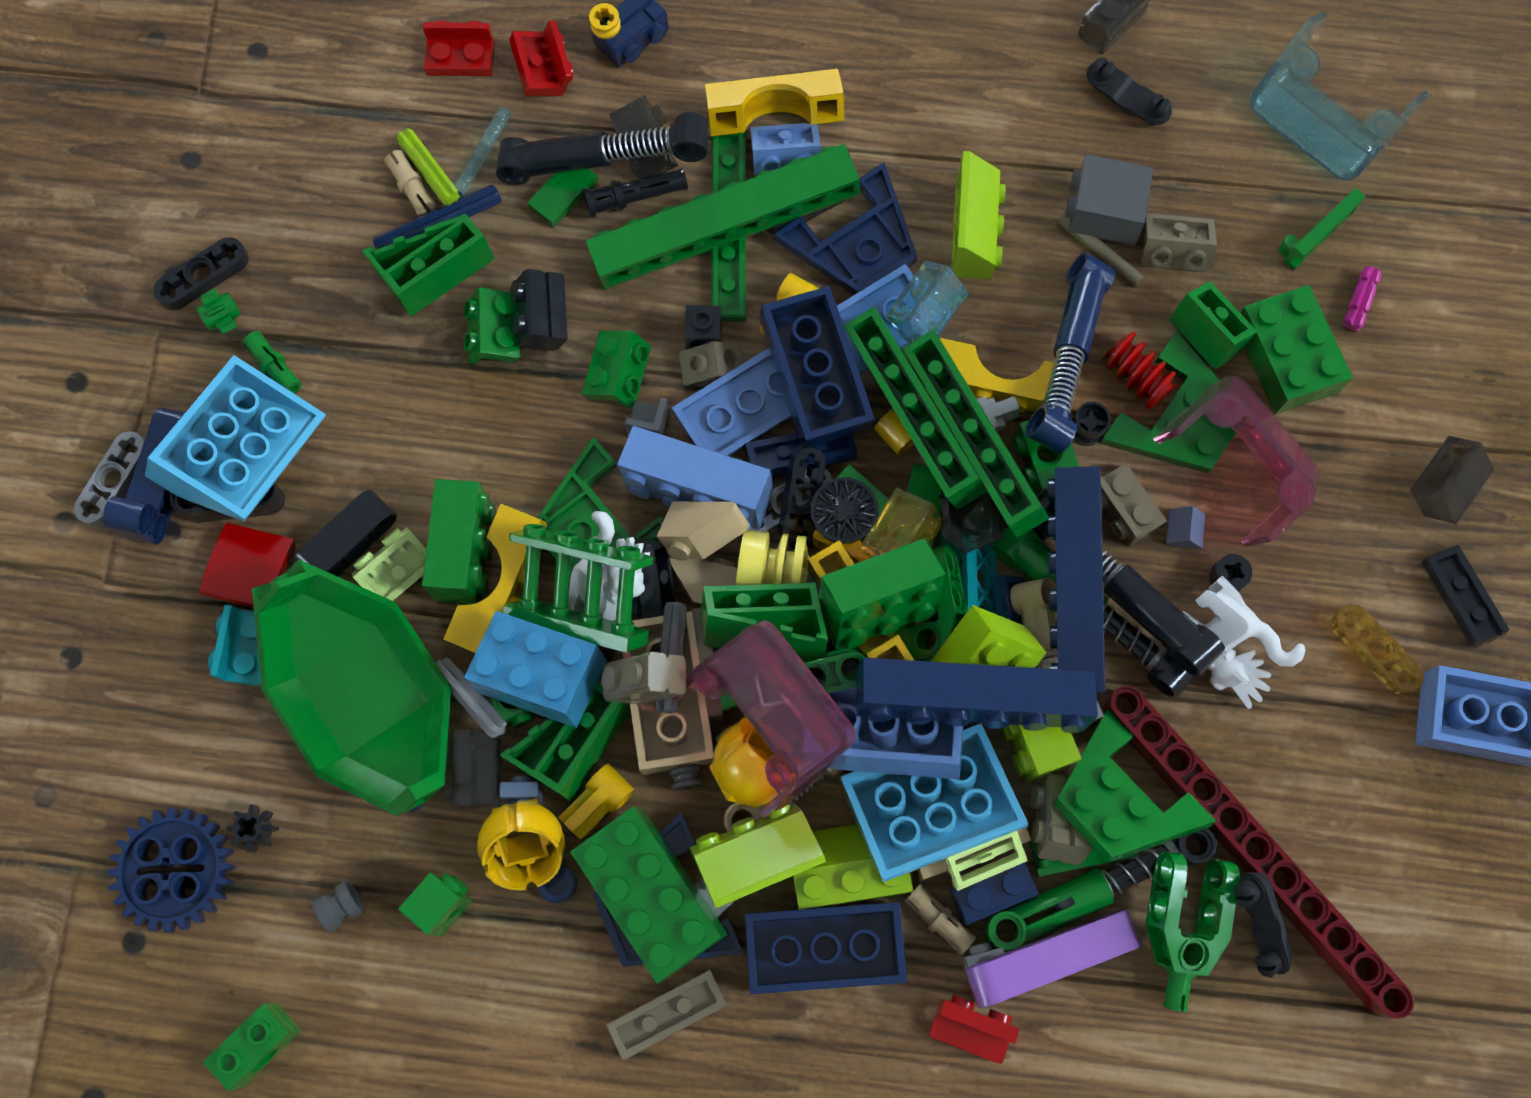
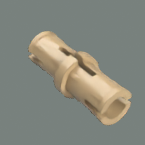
(410, 182)
(940, 919)

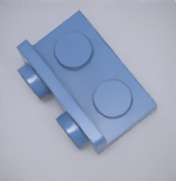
(780, 144)

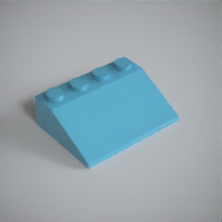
(233, 441)
(928, 819)

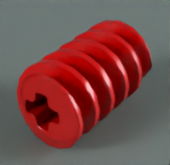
(1141, 370)

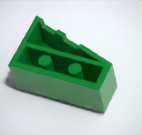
(430, 263)
(789, 607)
(565, 754)

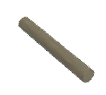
(1105, 253)

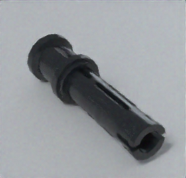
(675, 181)

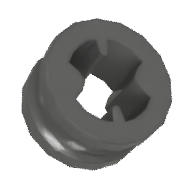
(686, 778)

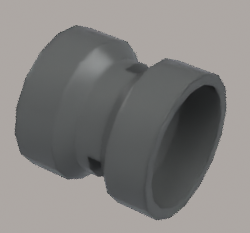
(333, 909)

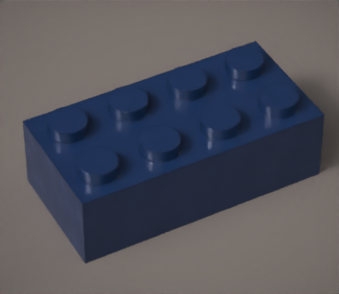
(816, 367)
(825, 948)

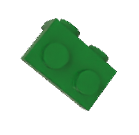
(490, 326)
(616, 367)

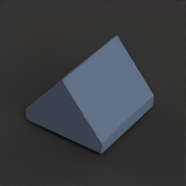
(1185, 527)

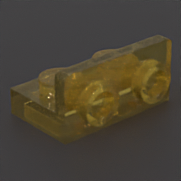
(902, 523)

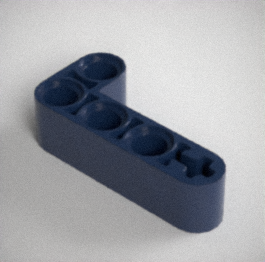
(147, 505)

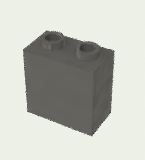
(1109, 199)

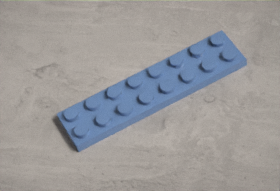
(751, 398)

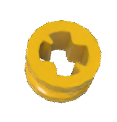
(596, 15)

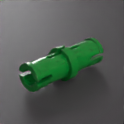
(271, 362)

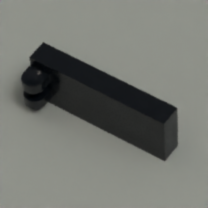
(1465, 596)

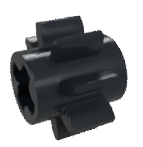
(262, 827)

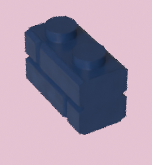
(640, 25)
(993, 894)

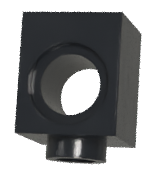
(702, 325)

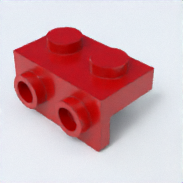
(542, 61)
(972, 1031)

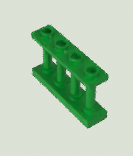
(559, 616)

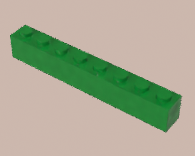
(724, 216)

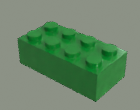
(648, 893)

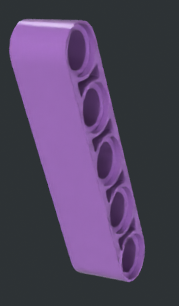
(1052, 958)

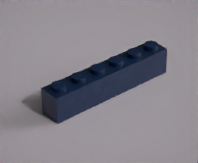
(1078, 571)
(975, 694)

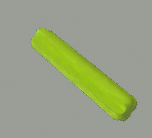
(428, 167)

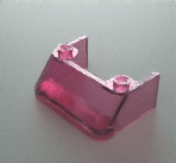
(1236, 405)
(782, 705)

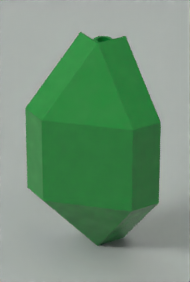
(353, 687)

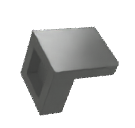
(649, 416)

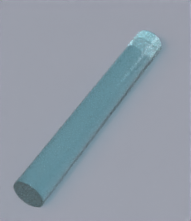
(482, 150)

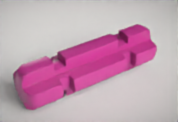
(1361, 298)

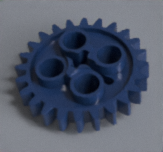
(170, 904)

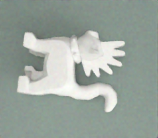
(610, 573)
(1233, 625)

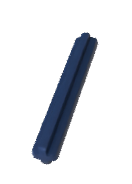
(469, 205)

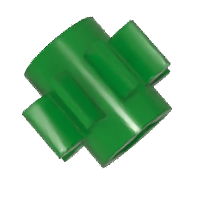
(219, 311)

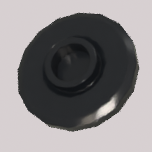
(844, 510)

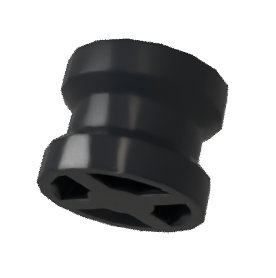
(1232, 562)

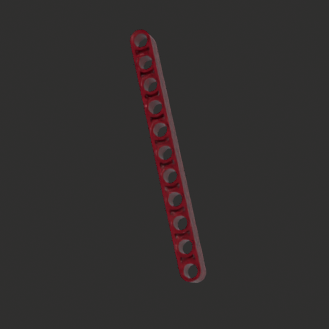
(1272, 857)

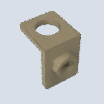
(707, 361)

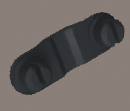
(1128, 94)
(1269, 931)

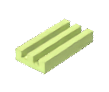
(960, 882)

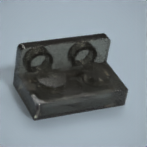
(971, 525)

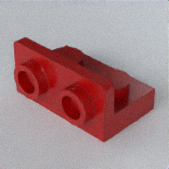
(458, 48)

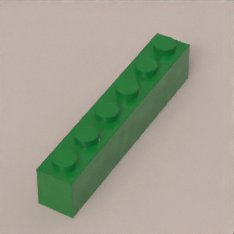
(915, 408)
(976, 434)

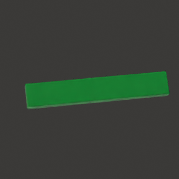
(729, 261)

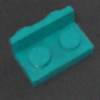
(236, 648)

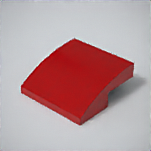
(243, 561)

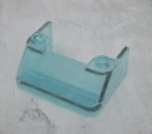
(1317, 122)

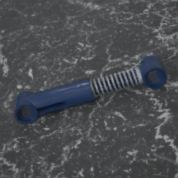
(1052, 421)

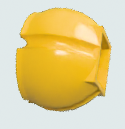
(741, 764)
(521, 858)

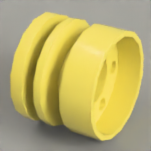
(771, 566)

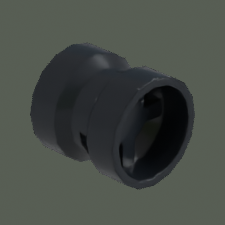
(1092, 416)

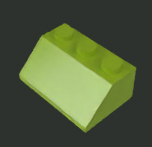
(977, 219)
(755, 854)
(846, 875)

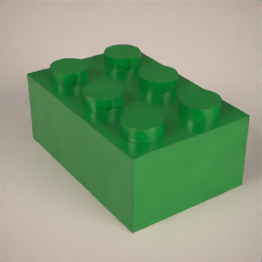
(1294, 350)
(458, 542)
(881, 594)

